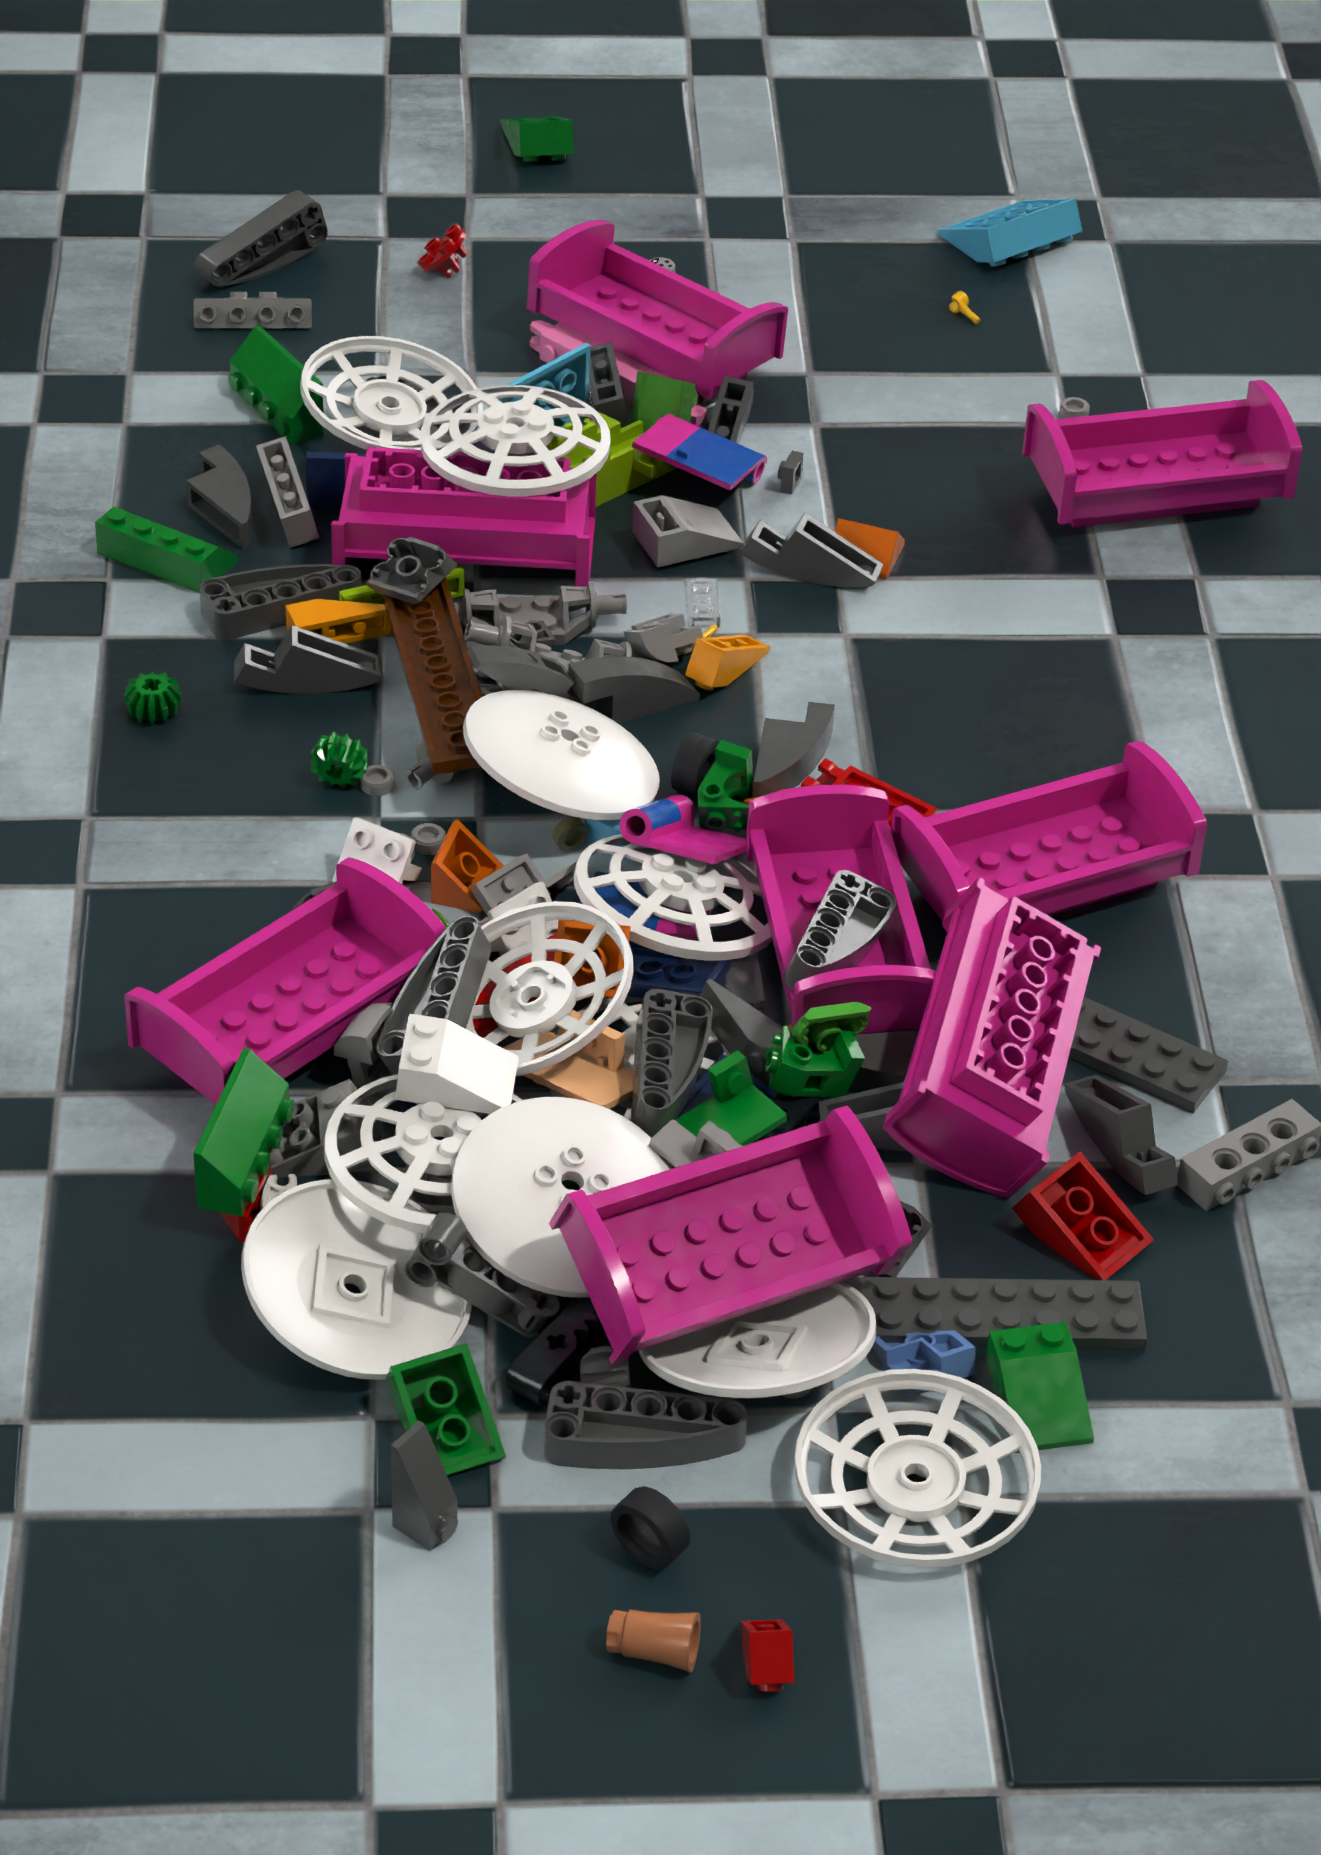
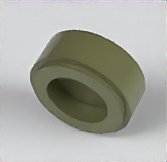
(570, 833)

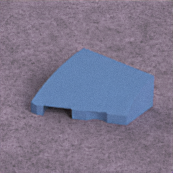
(934, 1351)

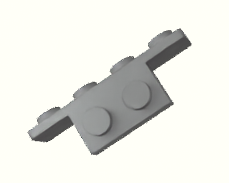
(249, 312)
(513, 879)
(682, 1147)

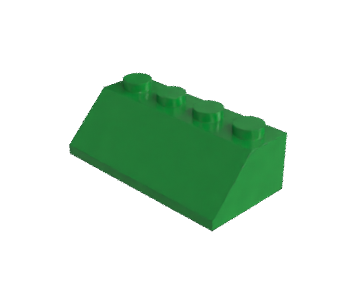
(271, 384)
(160, 549)
(241, 1136)

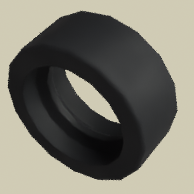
(650, 1527)

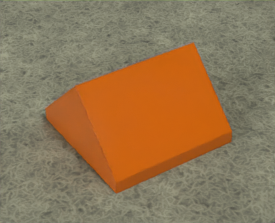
(877, 542)
(458, 866)
(606, 951)

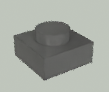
(791, 472)

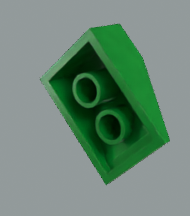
(539, 137)
(1042, 1382)
(451, 1403)

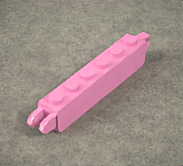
(559, 339)

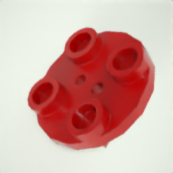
(443, 252)

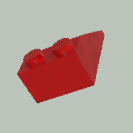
(1083, 1219)

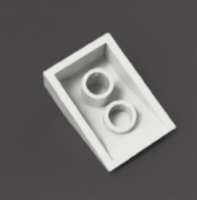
(453, 1067)

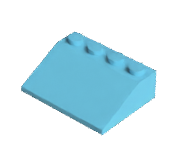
(1015, 229)
(564, 374)

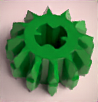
(152, 697)
(339, 760)

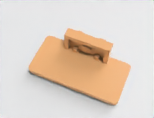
(590, 1074)

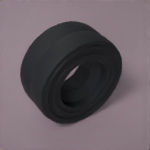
(693, 763)

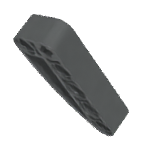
(265, 242)
(257, 598)
(842, 927)
(439, 986)
(668, 1055)
(638, 1427)

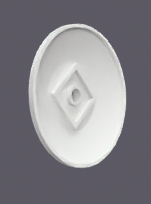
(560, 754)
(513, 1176)
(296, 1274)
(773, 1348)

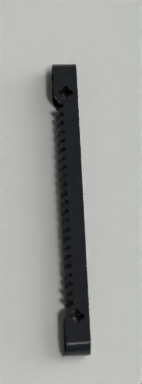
(577, 1327)

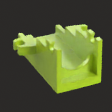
(625, 466)

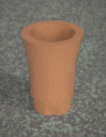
(655, 1637)

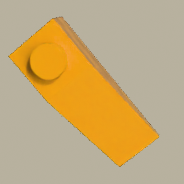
(339, 619)
(723, 659)

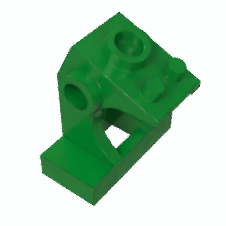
(715, 792)
(801, 1073)

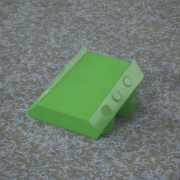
(661, 396)
(822, 1024)

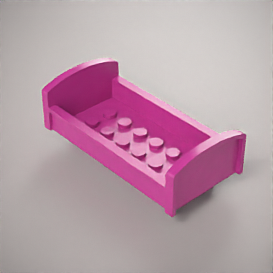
(651, 310)
(1166, 458)
(401, 496)
(1060, 839)
(796, 849)
(290, 983)
(993, 1042)
(734, 1232)

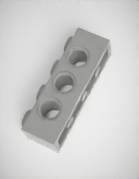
(287, 492)
(1249, 1155)

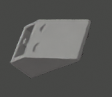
(681, 530)
(303, 1138)

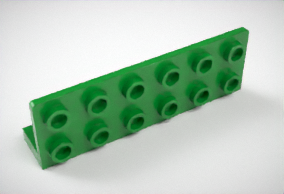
(734, 1107)

